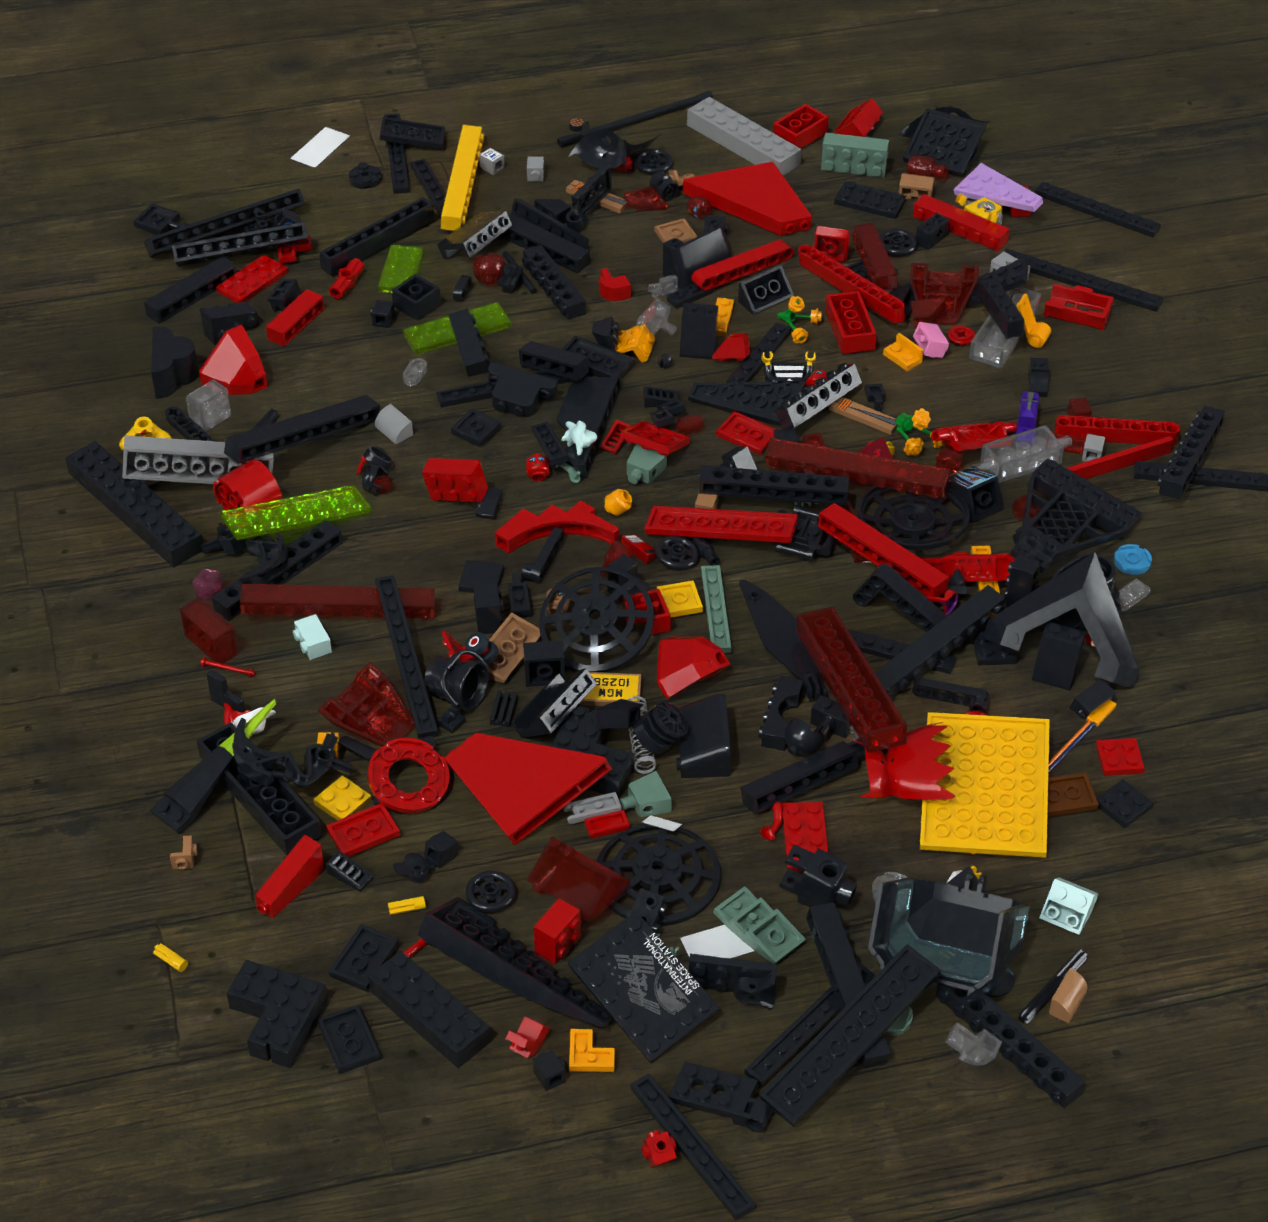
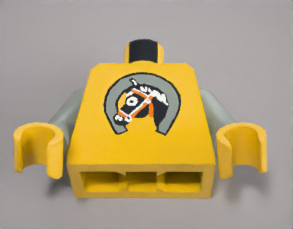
(983, 207)

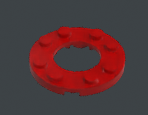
(417, 751)

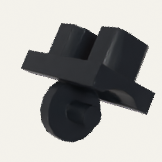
(510, 278)

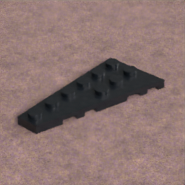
(750, 399)

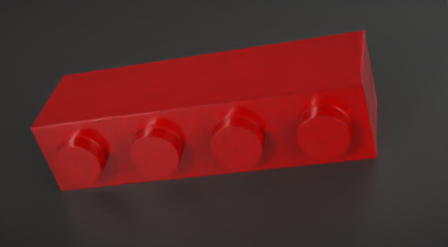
(295, 317)

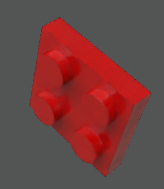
(1119, 757)

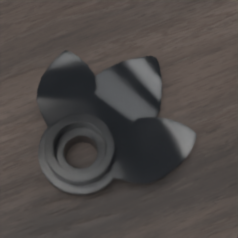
(414, 867)

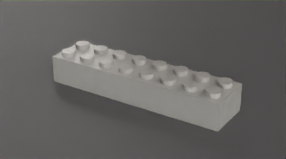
(742, 135)
(179, 460)

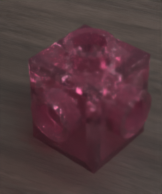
(207, 583)

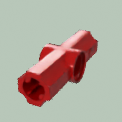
(346, 278)

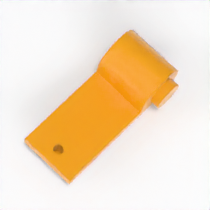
(1036, 332)

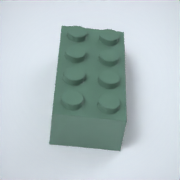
(854, 154)

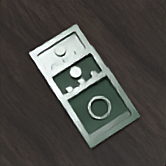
(759, 925)

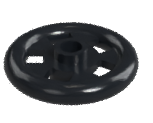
(653, 161)
(898, 242)
(677, 552)
(490, 886)

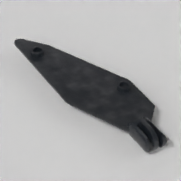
(780, 637)

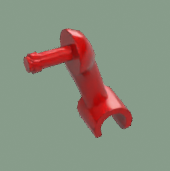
(769, 832)

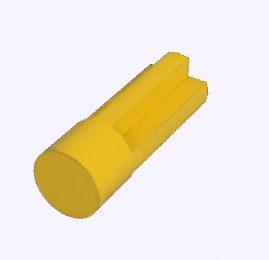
(406, 905)
(170, 957)

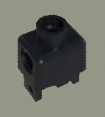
(822, 880)

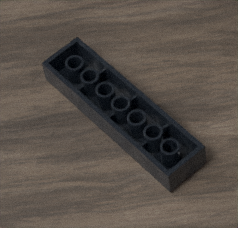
(272, 806)

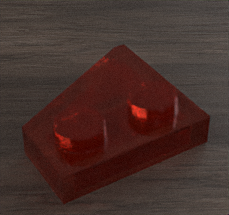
(645, 199)

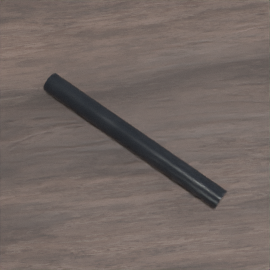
(523, 277)

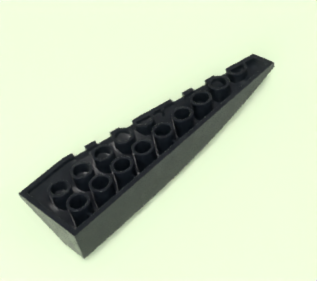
(482, 946)

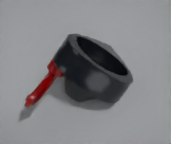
(376, 456)

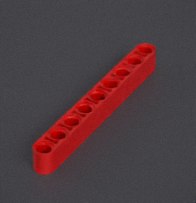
(849, 281)

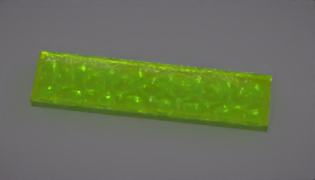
(295, 512)

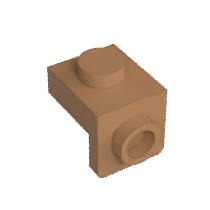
(679, 180)
(186, 858)

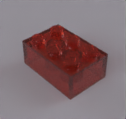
(209, 631)

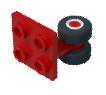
(476, 642)

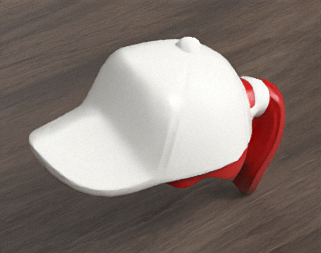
(234, 716)

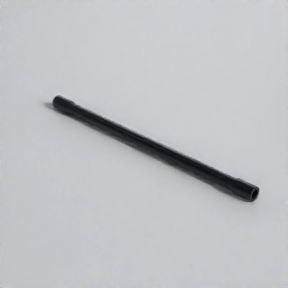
(571, 138)

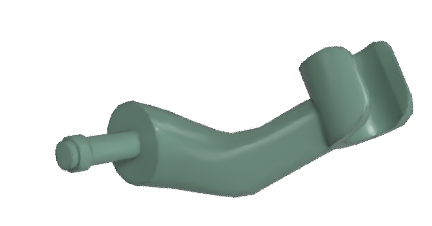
(573, 475)

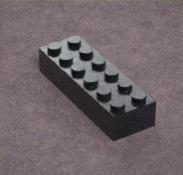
(429, 1009)

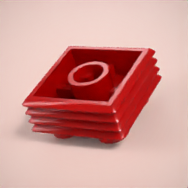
(832, 242)

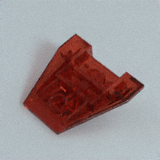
(953, 286)
(369, 708)

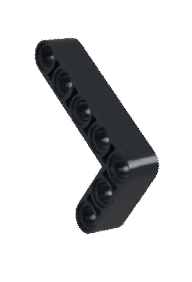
(902, 594)

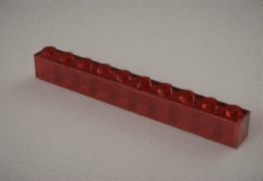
(858, 467)
(330, 601)

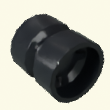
(664, 186)

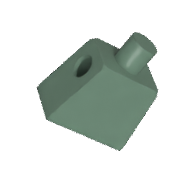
(645, 465)
(647, 796)

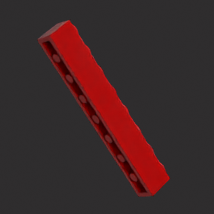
(882, 550)

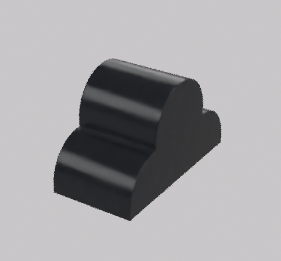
(172, 362)

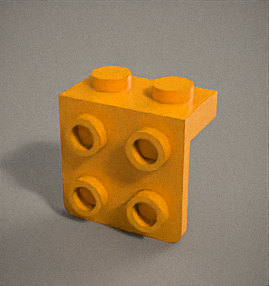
(636, 339)

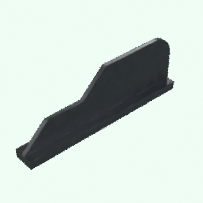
(592, 403)

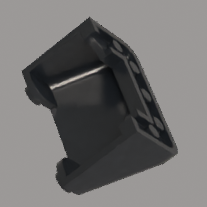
(702, 251)
(707, 742)

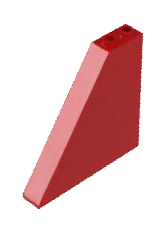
(755, 195)
(522, 780)

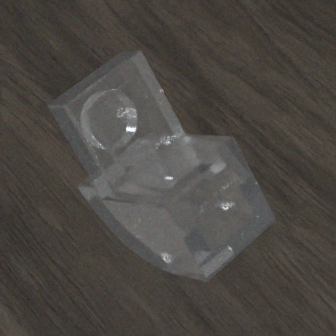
(974, 1049)

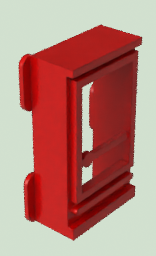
(1079, 297)

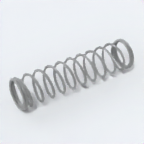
(644, 758)

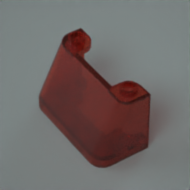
(576, 879)

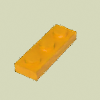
(724, 314)

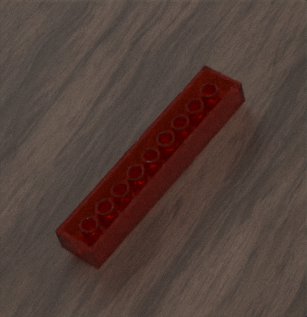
(851, 680)

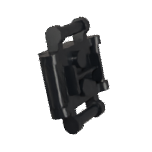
(807, 536)

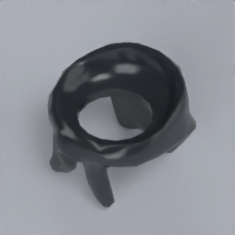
(370, 474)

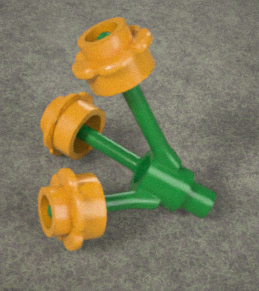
(796, 305)

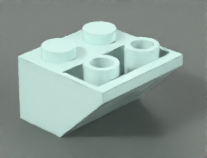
(1068, 905)

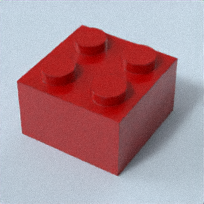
(557, 931)

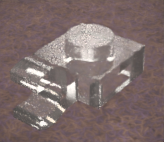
(665, 286)

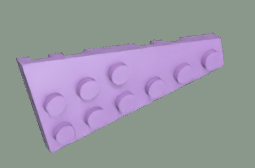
(990, 184)

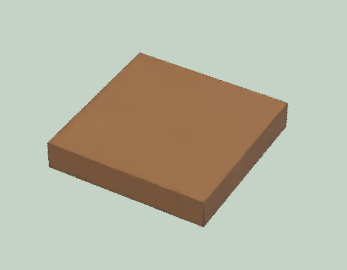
(677, 229)

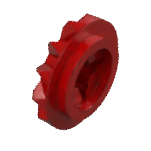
(956, 332)

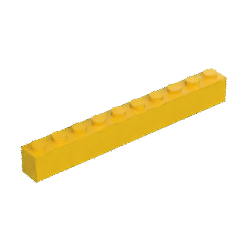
(462, 178)

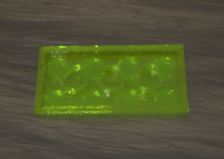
(399, 266)

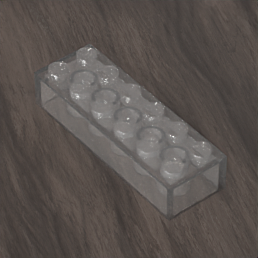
(990, 344)

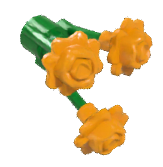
(918, 421)

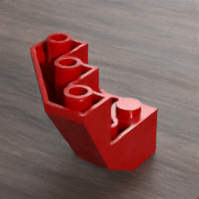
(235, 364)
(686, 662)

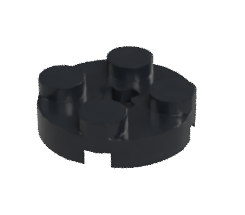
(365, 175)

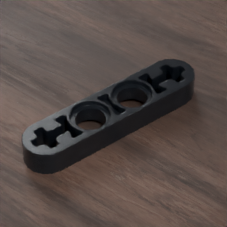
(185, 430)

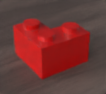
(661, 613)

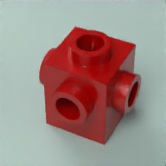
(653, 1154)

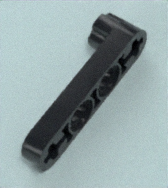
(537, 571)
(978, 702)

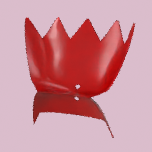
(913, 770)

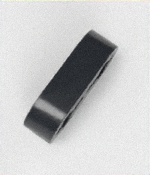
(462, 287)

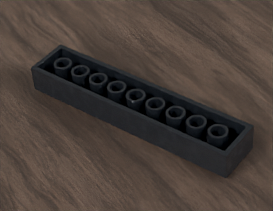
(135, 504)

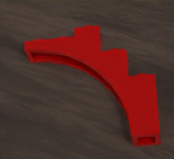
(577, 521)

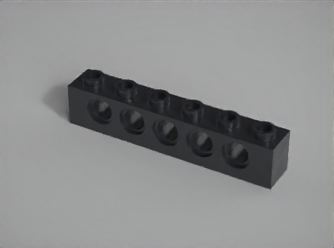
(554, 282)
(818, 396)

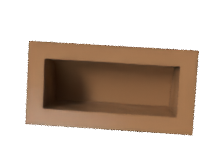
(1068, 996)

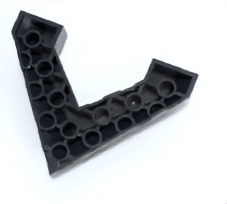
(1087, 591)

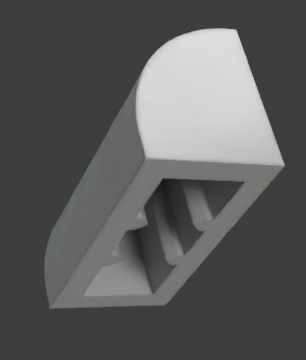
(394, 424)

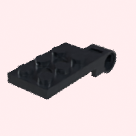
(588, 197)
(734, 1103)

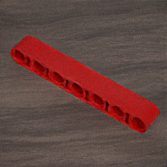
(742, 265)
(1117, 430)

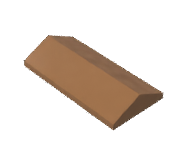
(510, 642)

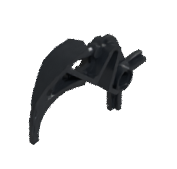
(265, 548)
(256, 762)

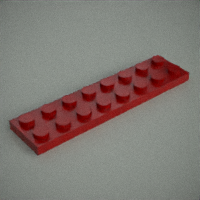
(721, 524)

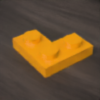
(585, 1057)

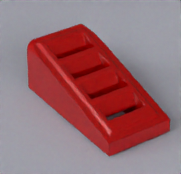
(617, 426)

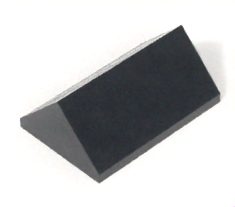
(764, 290)

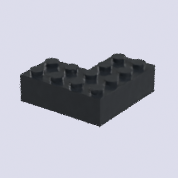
(581, 734)
(285, 1009)

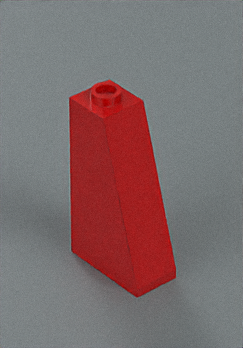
(291, 877)

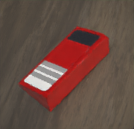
(639, 548)

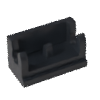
(284, 294)
(1092, 698)

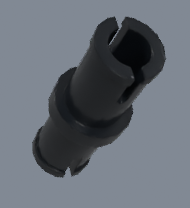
(706, 551)

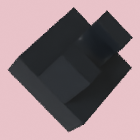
(451, 720)

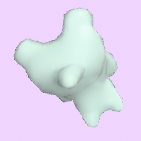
(579, 435)

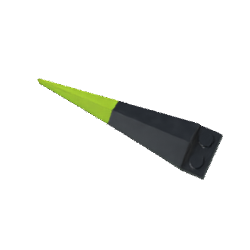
(189, 793)

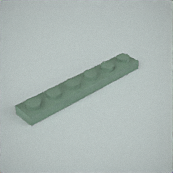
(715, 607)

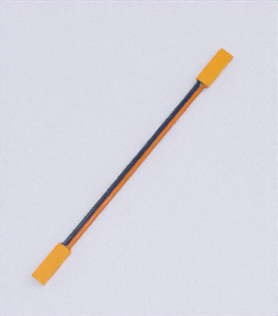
(1093, 719)

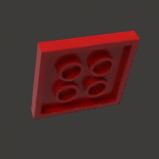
(654, 438)

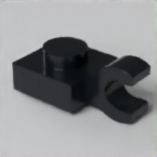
(875, 393)

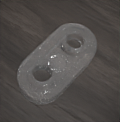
(414, 371)

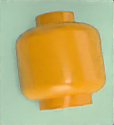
(618, 502)

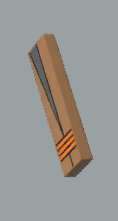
(609, 202)
(864, 415)

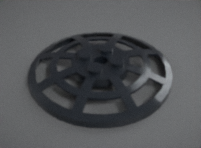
(923, 517)
(604, 624)
(667, 877)

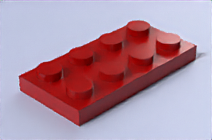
(252, 279)
(804, 827)

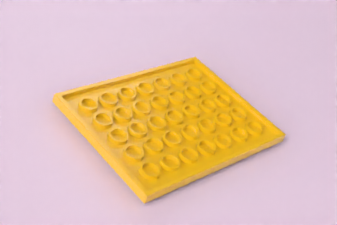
(996, 786)

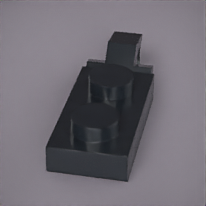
(518, 596)

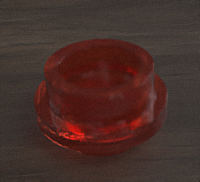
(383, 481)

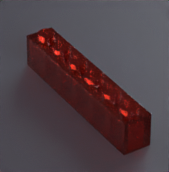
(874, 256)

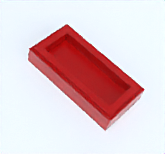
(607, 824)

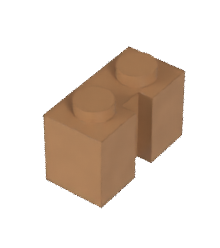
(915, 186)

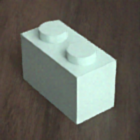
(312, 637)

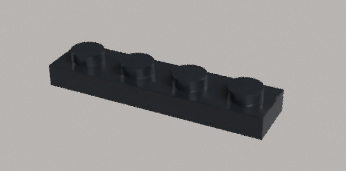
(549, 443)

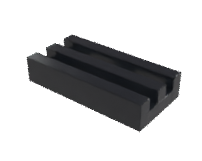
(505, 697)

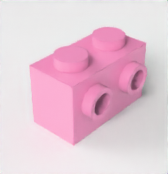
(931, 340)

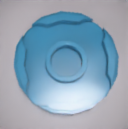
(1132, 559)

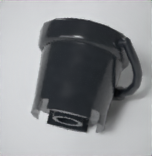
(458, 680)

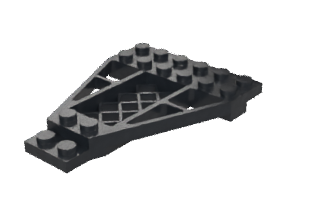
(1081, 501)

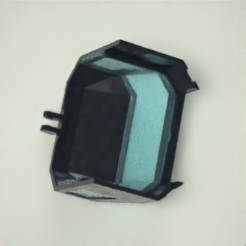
(952, 926)

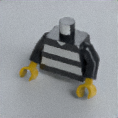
(787, 372)

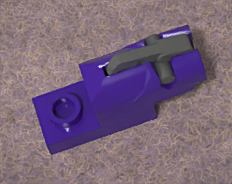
(1027, 411)

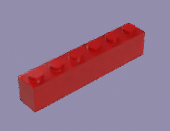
(963, 222)

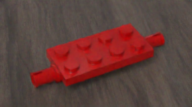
(973, 435)

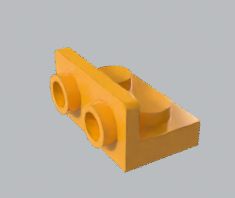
(904, 353)

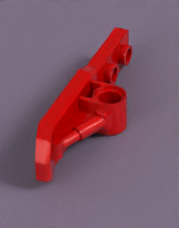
(974, 566)

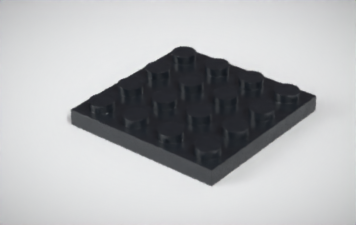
(946, 139)

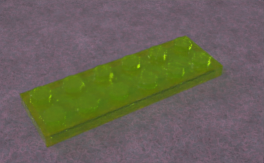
(440, 332)

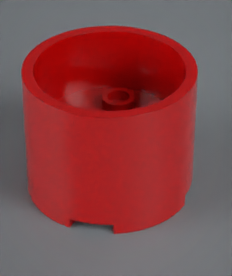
(246, 486)

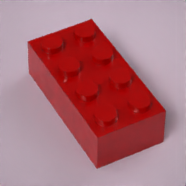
(850, 322)

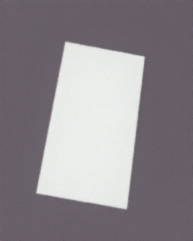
(320, 147)
(715, 942)

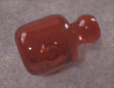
(926, 166)

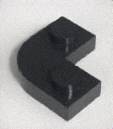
(665, 413)

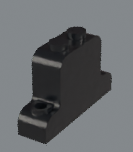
(518, 390)

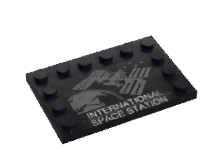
(643, 987)

